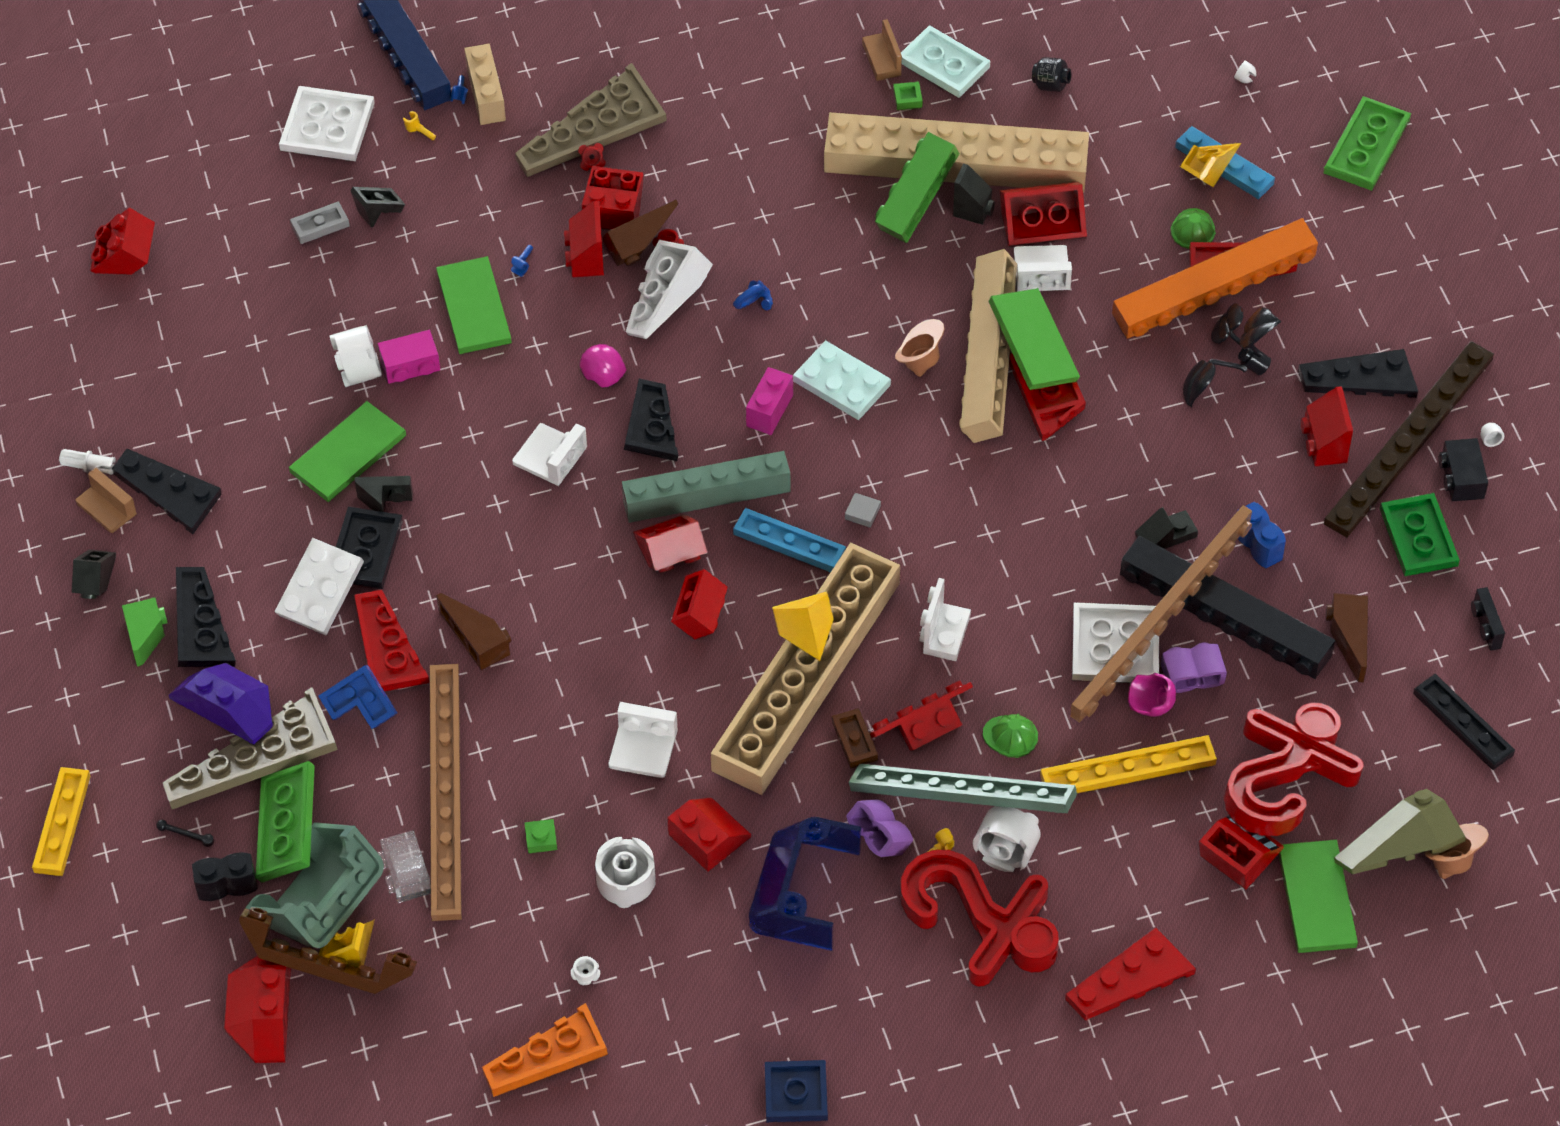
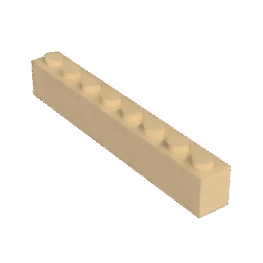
(987, 350)

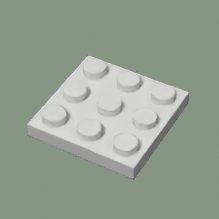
(327, 123)
(1100, 633)

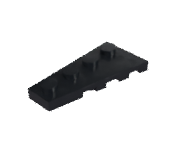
(1374, 372)
(177, 493)
(199, 624)

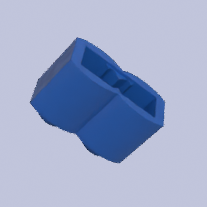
(1264, 538)

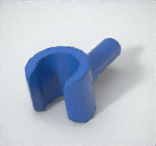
(459, 91)
(519, 263)

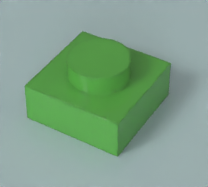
(907, 95)
(540, 836)

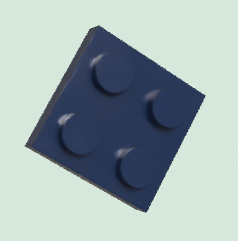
(796, 1091)

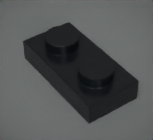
(1490, 624)

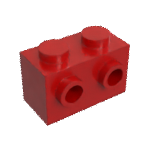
(699, 604)

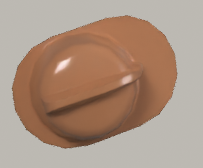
(920, 346)
(1460, 857)

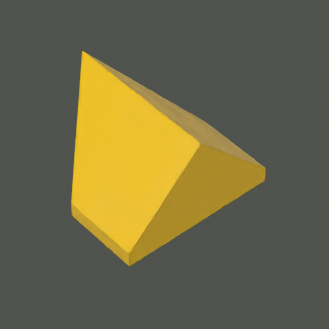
(1209, 161)
(805, 623)
(350, 945)

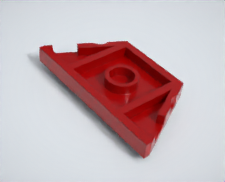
(1051, 405)

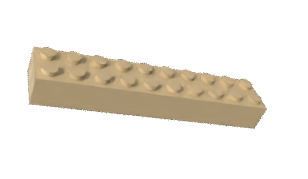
(995, 152)
(799, 683)

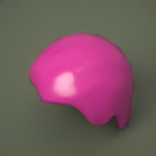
(602, 365)
(1151, 694)

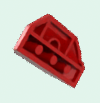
(259, 1009)

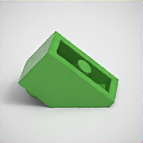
(144, 627)

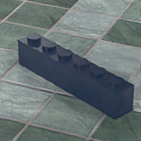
(407, 51)

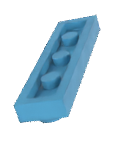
(1238, 171)
(788, 540)

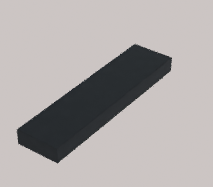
(1464, 721)

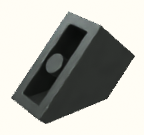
(972, 196)
(92, 573)

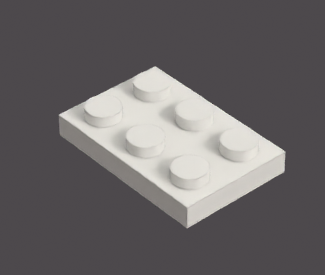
(319, 586)

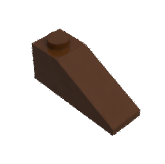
(632, 238)
(1350, 629)
(476, 631)

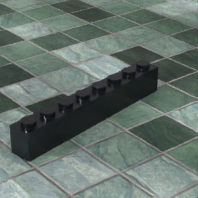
(1231, 609)

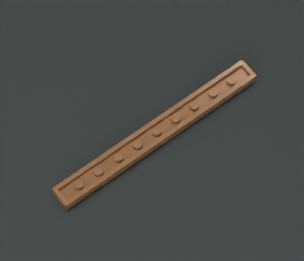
(1157, 620)
(445, 793)

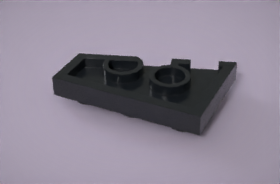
(650, 422)

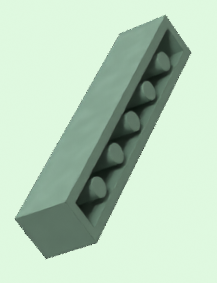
(706, 486)

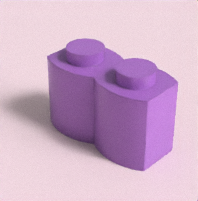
(1194, 667)
(880, 829)

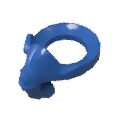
(755, 290)

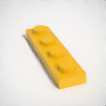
(61, 821)

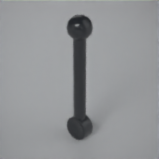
(206, 839)

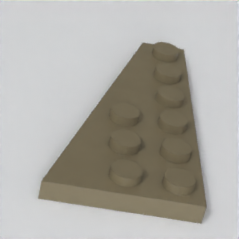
(602, 118)
(296, 737)

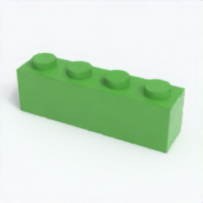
(916, 187)

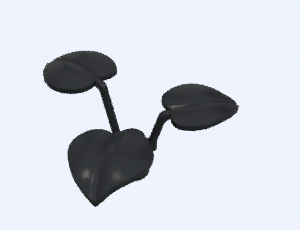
(1250, 357)

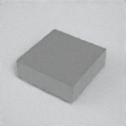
(862, 510)

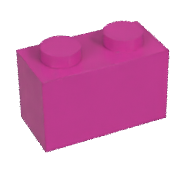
(409, 356)
(769, 401)

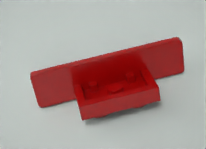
(926, 721)

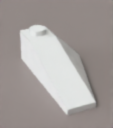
(671, 278)

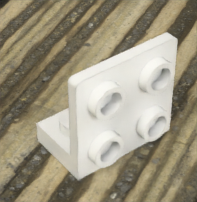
(1042, 268)
(551, 452)
(943, 625)
(643, 740)

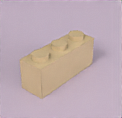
(485, 84)

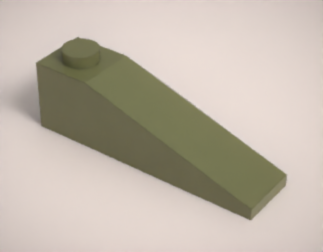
(1409, 828)

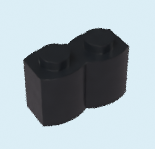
(225, 876)

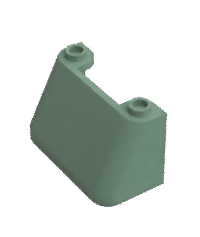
(327, 891)

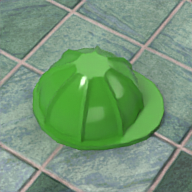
(1192, 226)
(1011, 735)

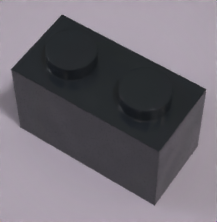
(1463, 469)

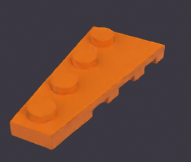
(560, 1048)

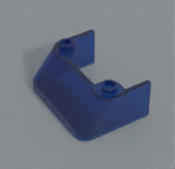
(782, 912)

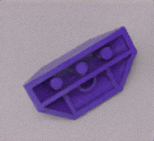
(228, 700)

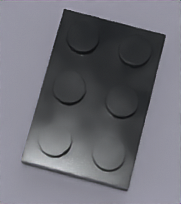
(373, 538)

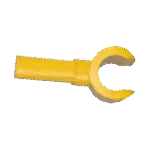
(414, 125)
(944, 840)

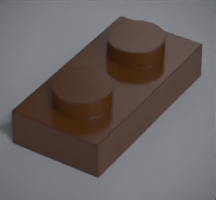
(854, 738)

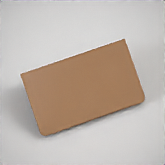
(883, 53)
(106, 502)

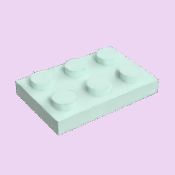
(944, 61)
(841, 380)

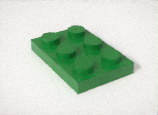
(1419, 534)

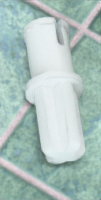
(87, 461)

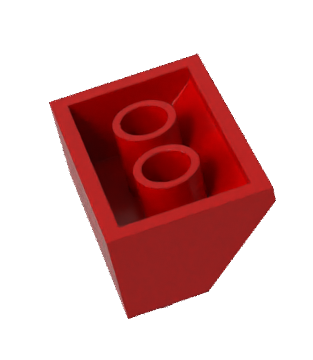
(1043, 213)

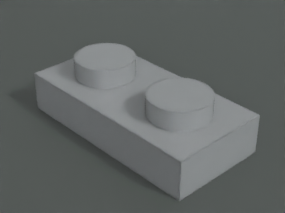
(319, 222)

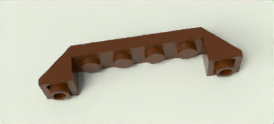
(257, 927)

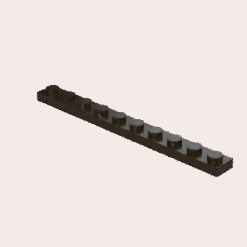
(1408, 439)

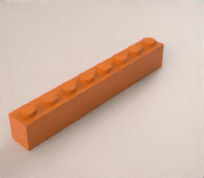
(1214, 278)

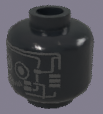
(1051, 74)

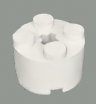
(356, 355)
(1007, 838)
(625, 871)

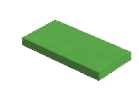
(1367, 143)
(473, 305)
(1034, 339)
(347, 451)
(285, 821)
(1317, 897)

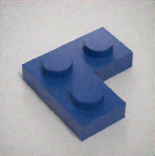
(359, 690)

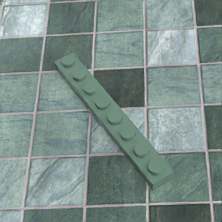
(963, 788)

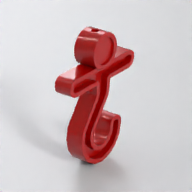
(1298, 750)
(1003, 931)

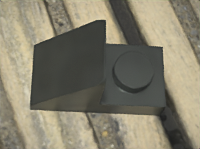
(373, 201)
(377, 490)
(1168, 530)

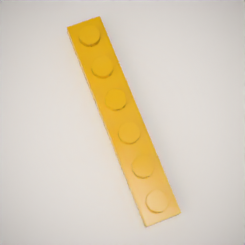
(1133, 765)

